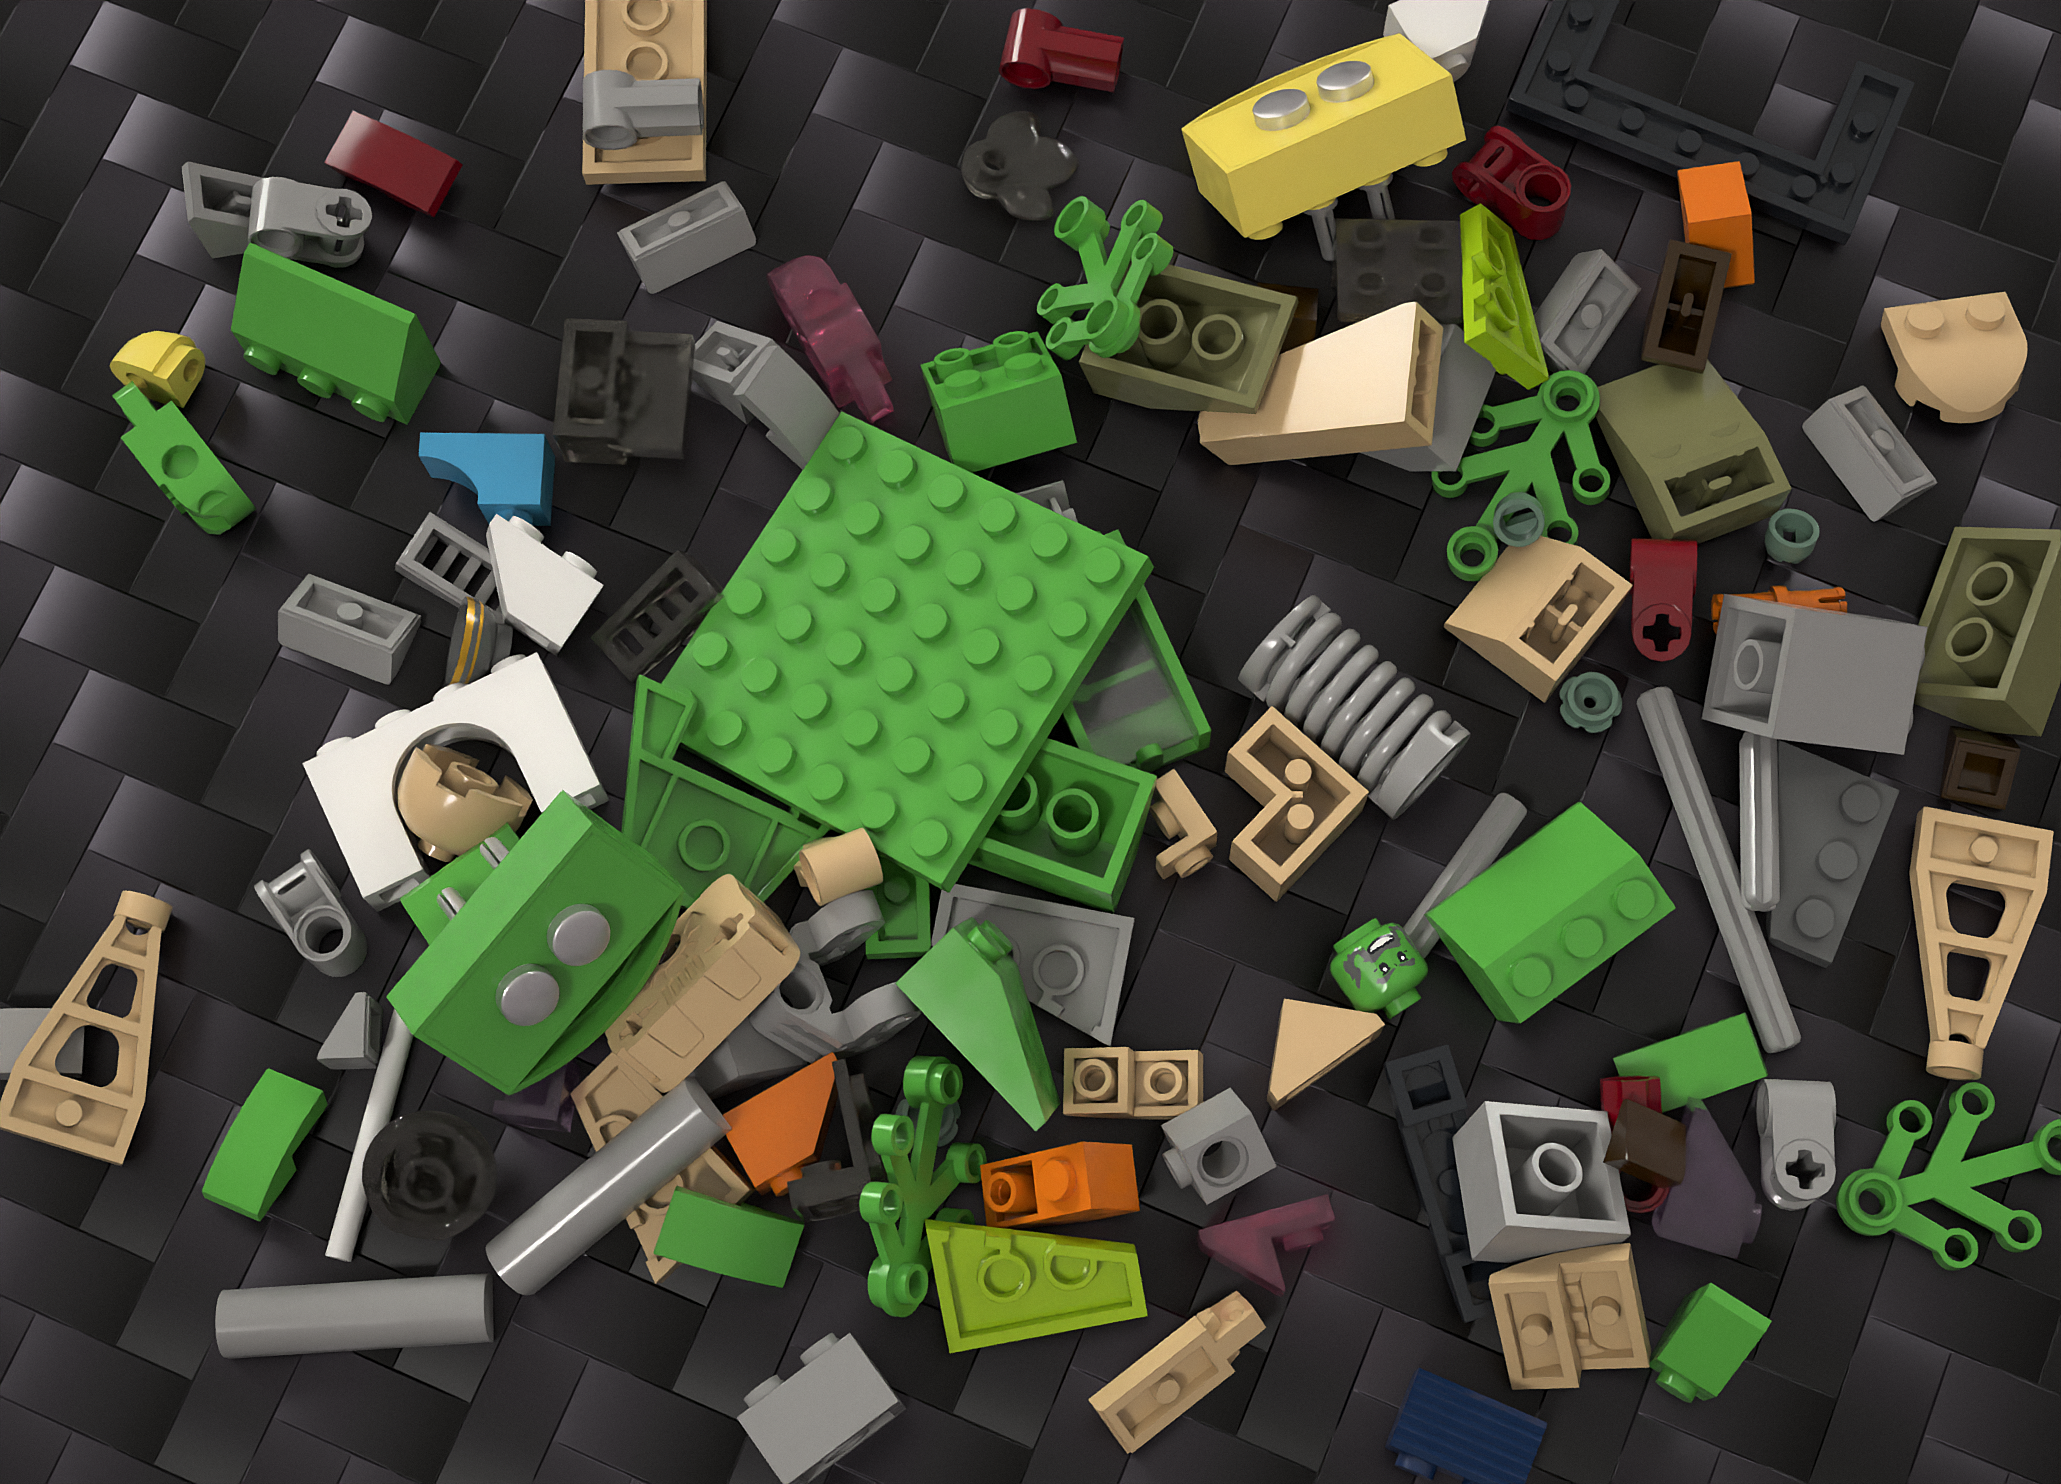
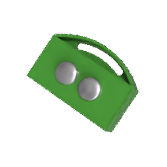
(541, 949)

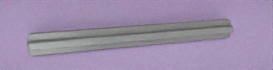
(1718, 870)

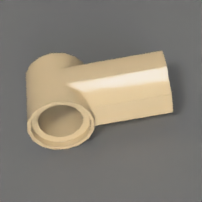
(838, 866)

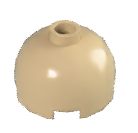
(455, 803)

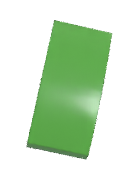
(1699, 1061)
(260, 1144)
(728, 1238)

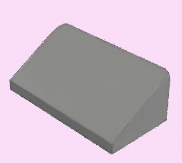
(687, 237)
(1583, 311)
(1868, 453)
(347, 628)

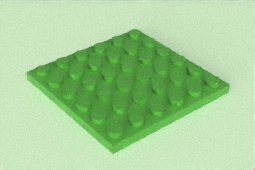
(900, 646)

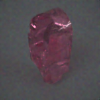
(833, 334)

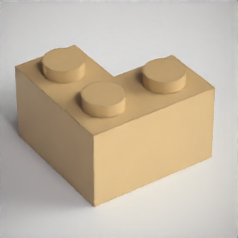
(1303, 798)

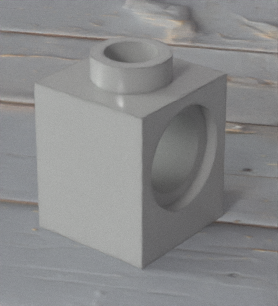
(1237, 1160)

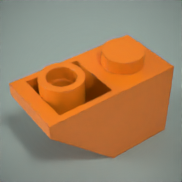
(1060, 1186)

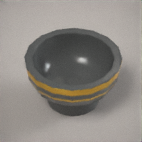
(476, 643)

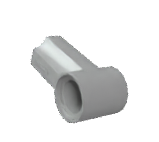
(622, 109)

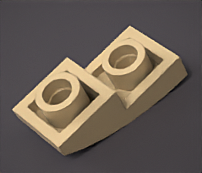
(1131, 1083)

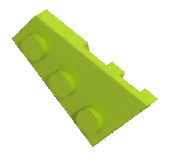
(1497, 301)
(1028, 1284)

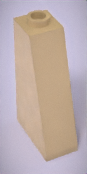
(1341, 394)

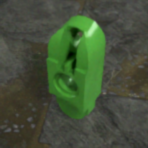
(182, 463)

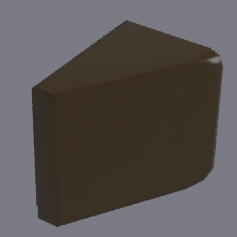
(1979, 767)
(1648, 1146)

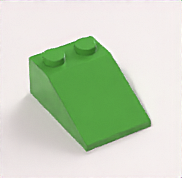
(982, 1008)

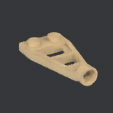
(1986, 856)
(71, 1112)

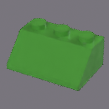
(331, 336)
(1071, 826)
(1549, 913)

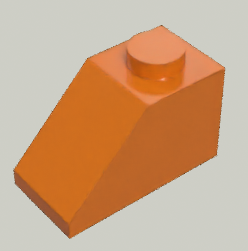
(784, 1126)

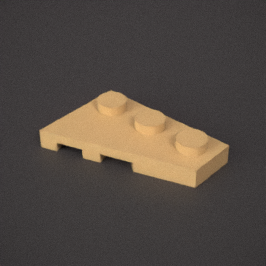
(610, 1102)

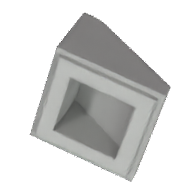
(355, 1037)

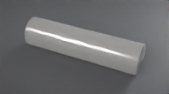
(607, 1188)
(355, 1316)

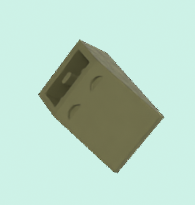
(1690, 453)

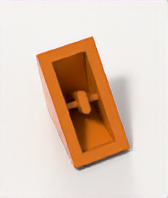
(1719, 216)

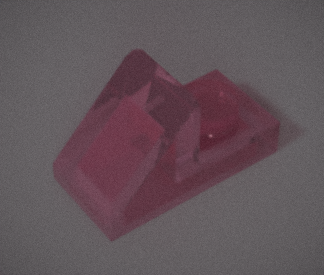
(1248, 1241)

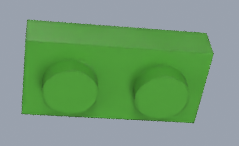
(907, 914)

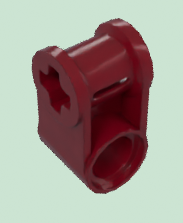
(1509, 174)
(1664, 583)

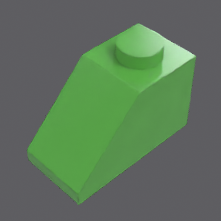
(1705, 1343)

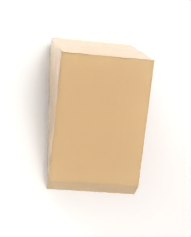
(1314, 1042)

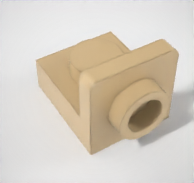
(1180, 814)

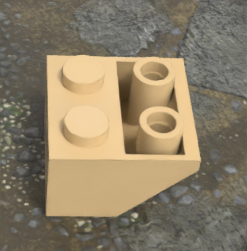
(1539, 611)

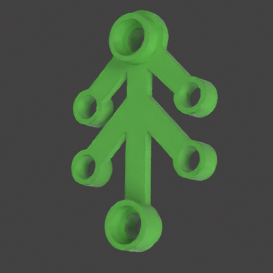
(1113, 316)
(1528, 465)
(1945, 1181)
(900, 1271)

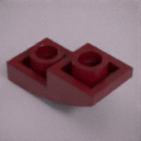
(393, 163)

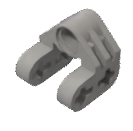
(810, 1026)

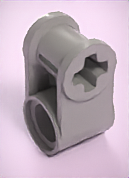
(304, 224)
(308, 908)
(1796, 1127)

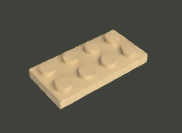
(650, 44)

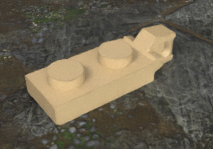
(1176, 1372)

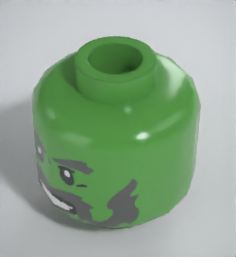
(1379, 968)

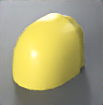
(161, 366)

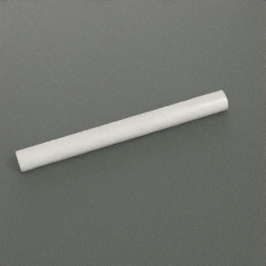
(376, 1117)

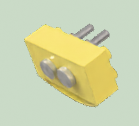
(1323, 134)

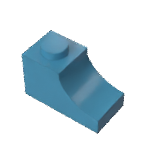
(505, 470)

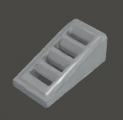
(434, 530)

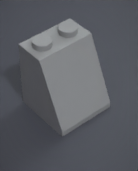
(1814, 675)

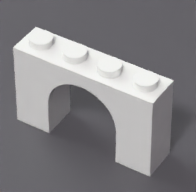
(362, 775)

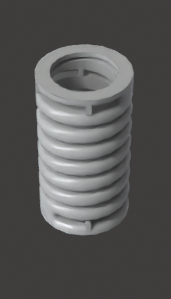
(1390, 781)

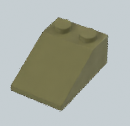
(1198, 345)

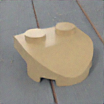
(1957, 354)

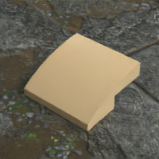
(1570, 1316)

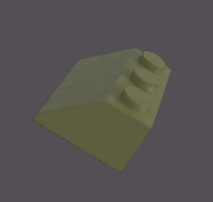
(1994, 630)

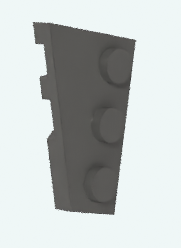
(1826, 846)

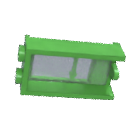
(1137, 696)

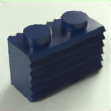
(1462, 1434)

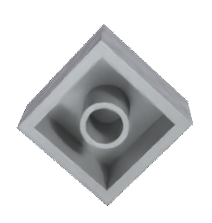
(1537, 1182)
(819, 1410)

